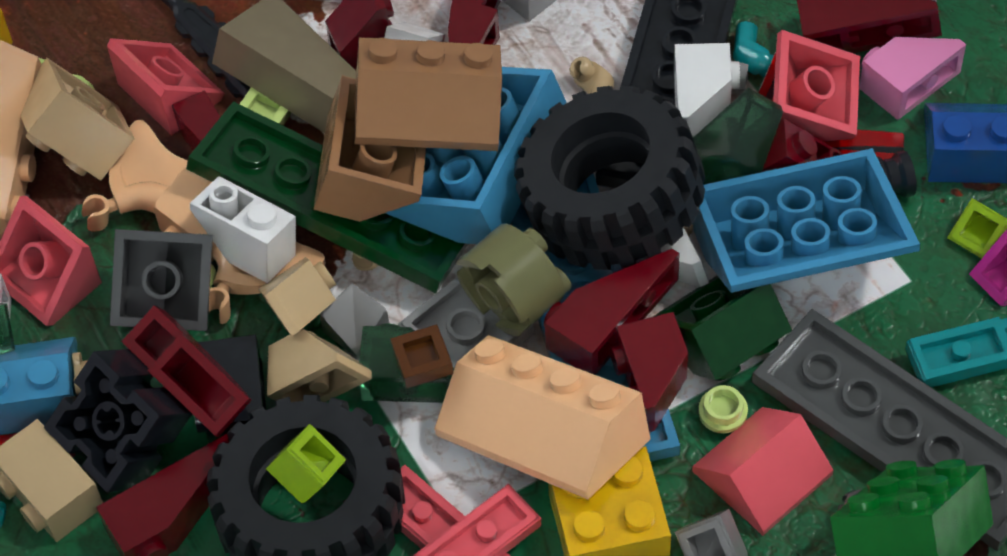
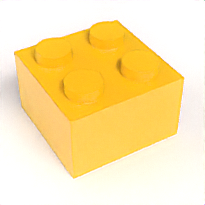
(618, 518)

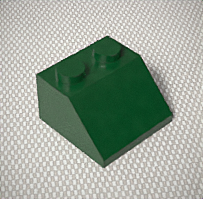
(728, 327)

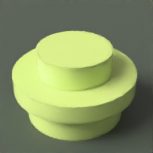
(723, 409)

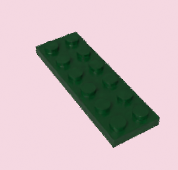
(285, 172)

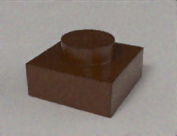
(421, 356)

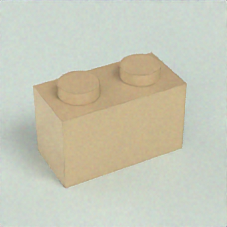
(47, 482)

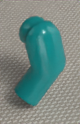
(750, 52)

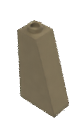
(282, 59)

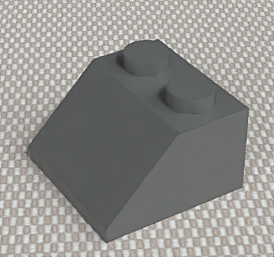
(162, 272)

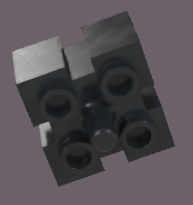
(117, 419)

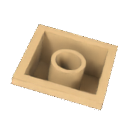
(75, 122)

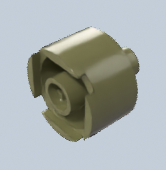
(512, 277)

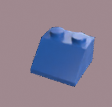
(966, 142)

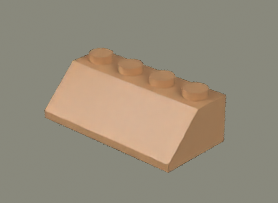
(17, 160)
(542, 416)

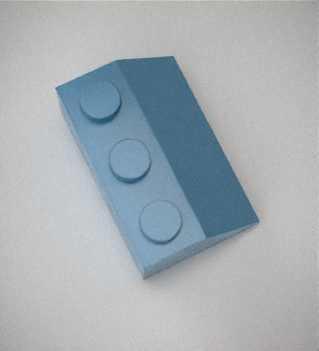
(35, 382)

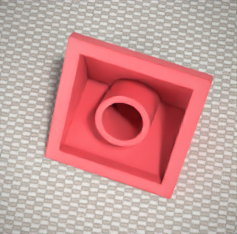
(158, 77)
(817, 86)
(45, 263)
(766, 467)

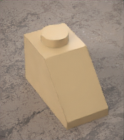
(299, 294)
(311, 367)

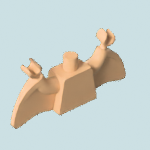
(158, 182)

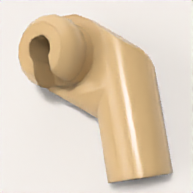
(590, 75)

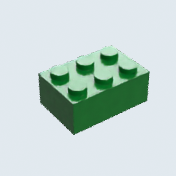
(916, 512)

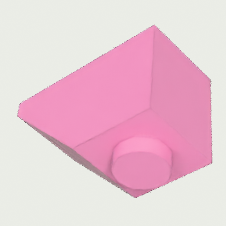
(909, 71)

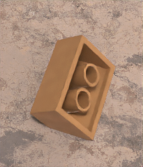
(428, 94)
(360, 178)

